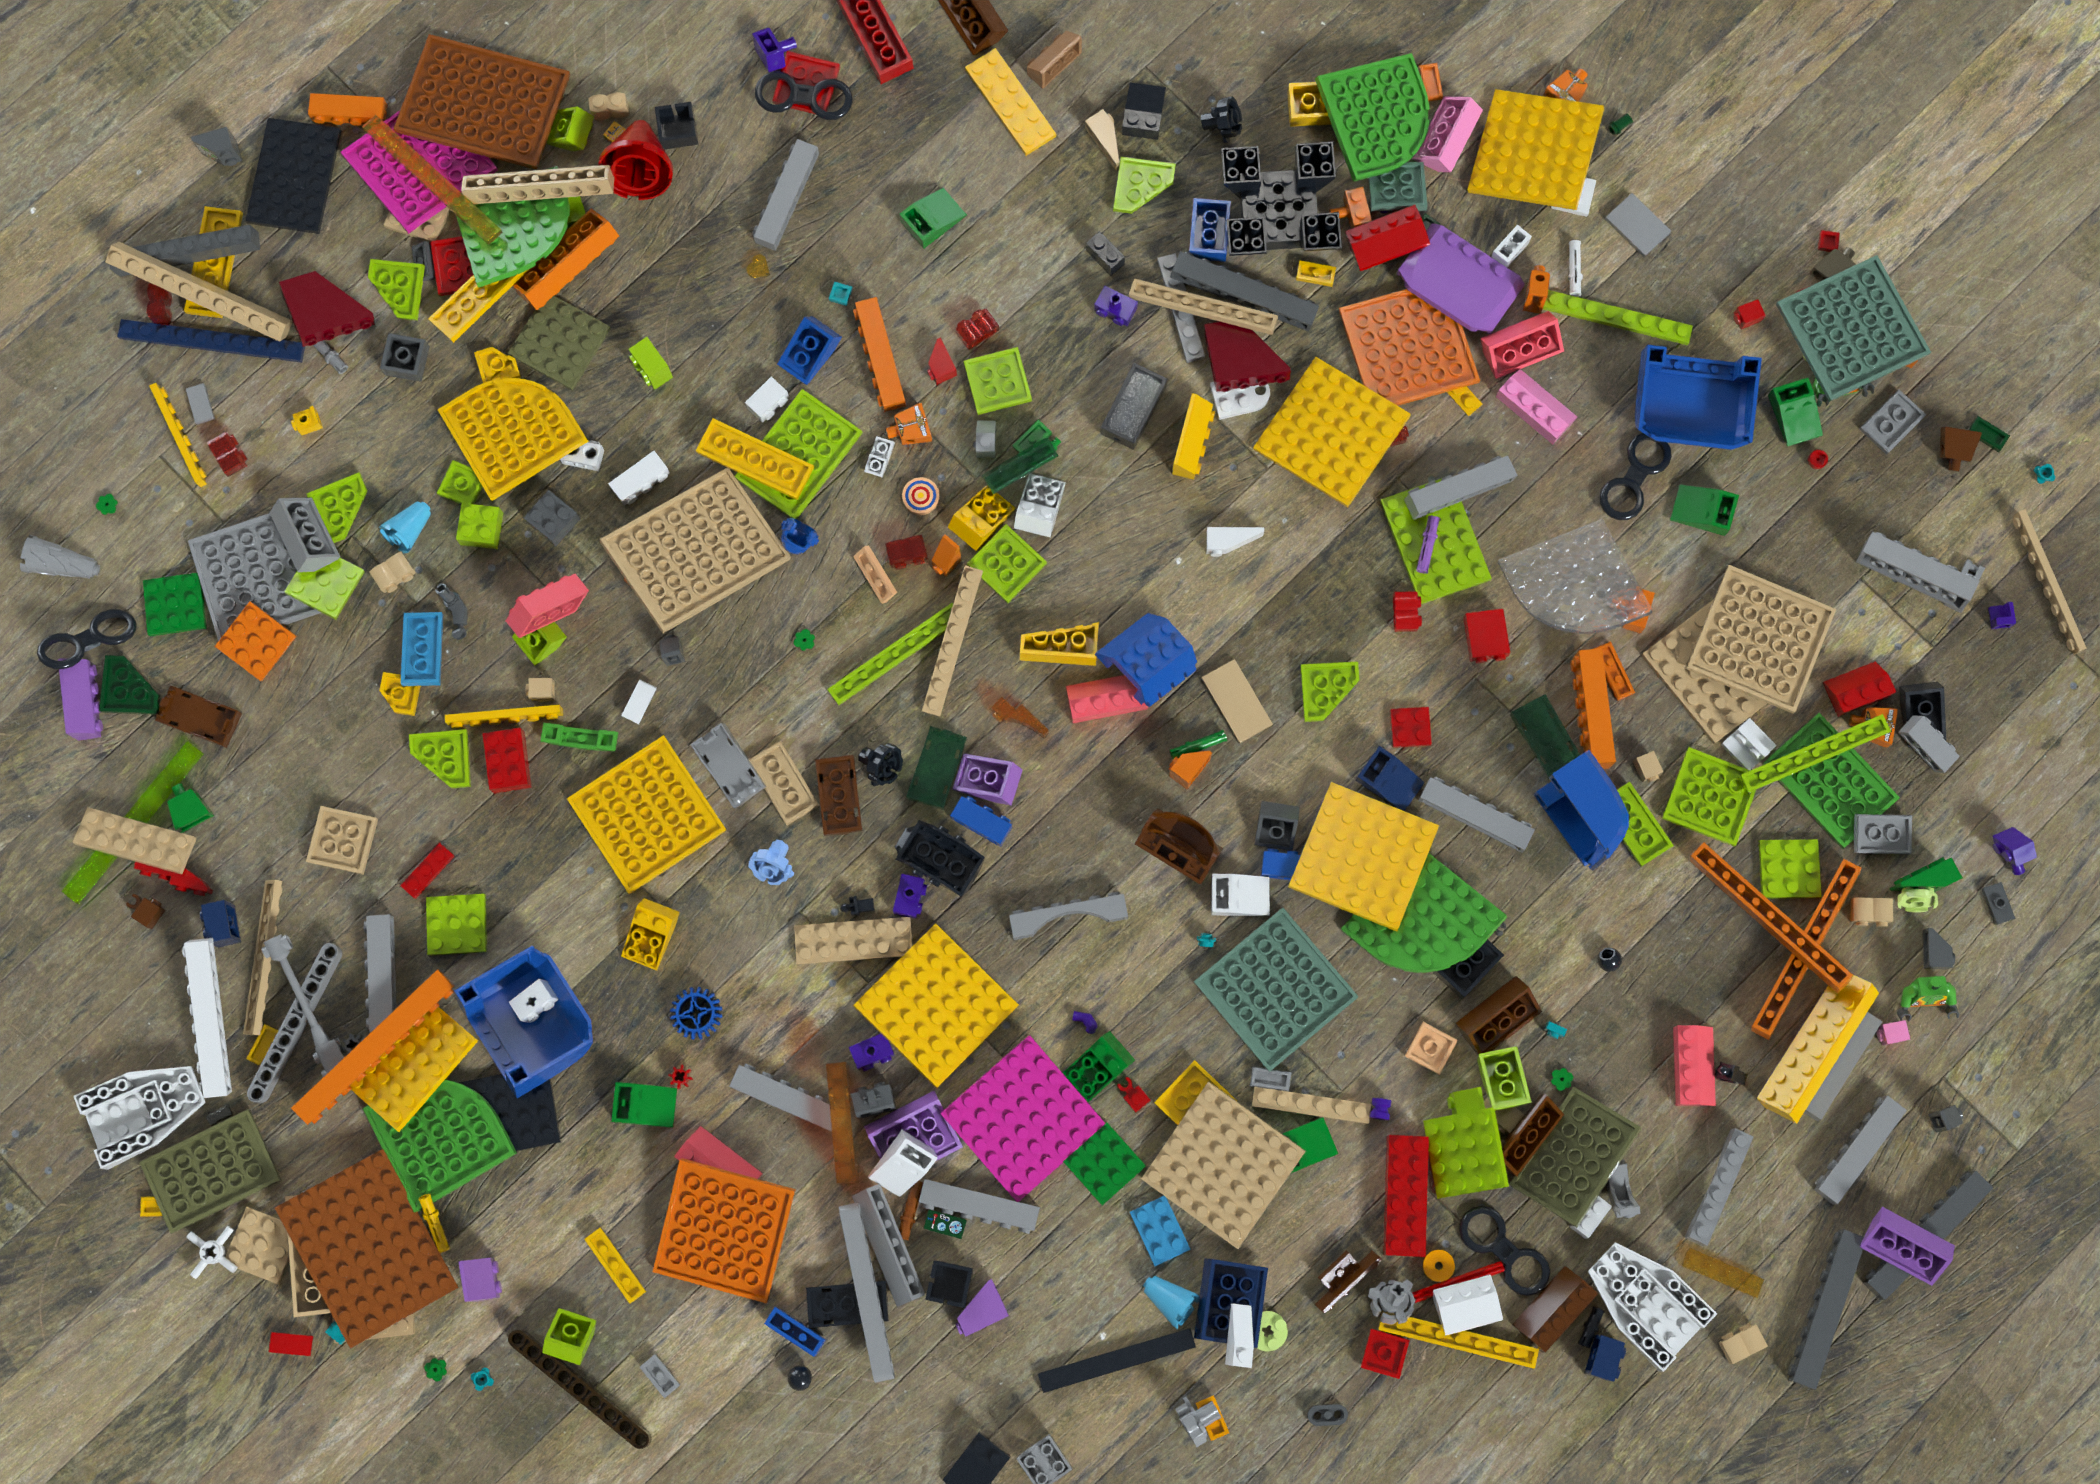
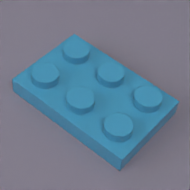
(1159, 1230)

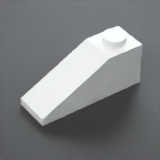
(1226, 539)
(1240, 1337)

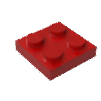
(1410, 727)
(1384, 1353)

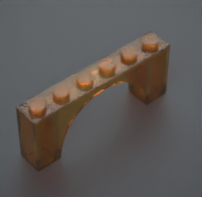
(839, 1099)

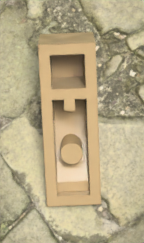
(1103, 133)

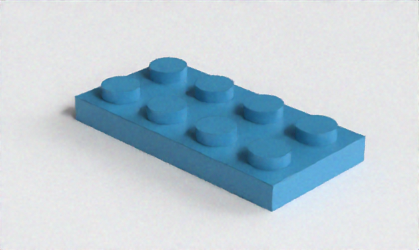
(422, 649)

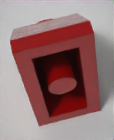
(940, 364)

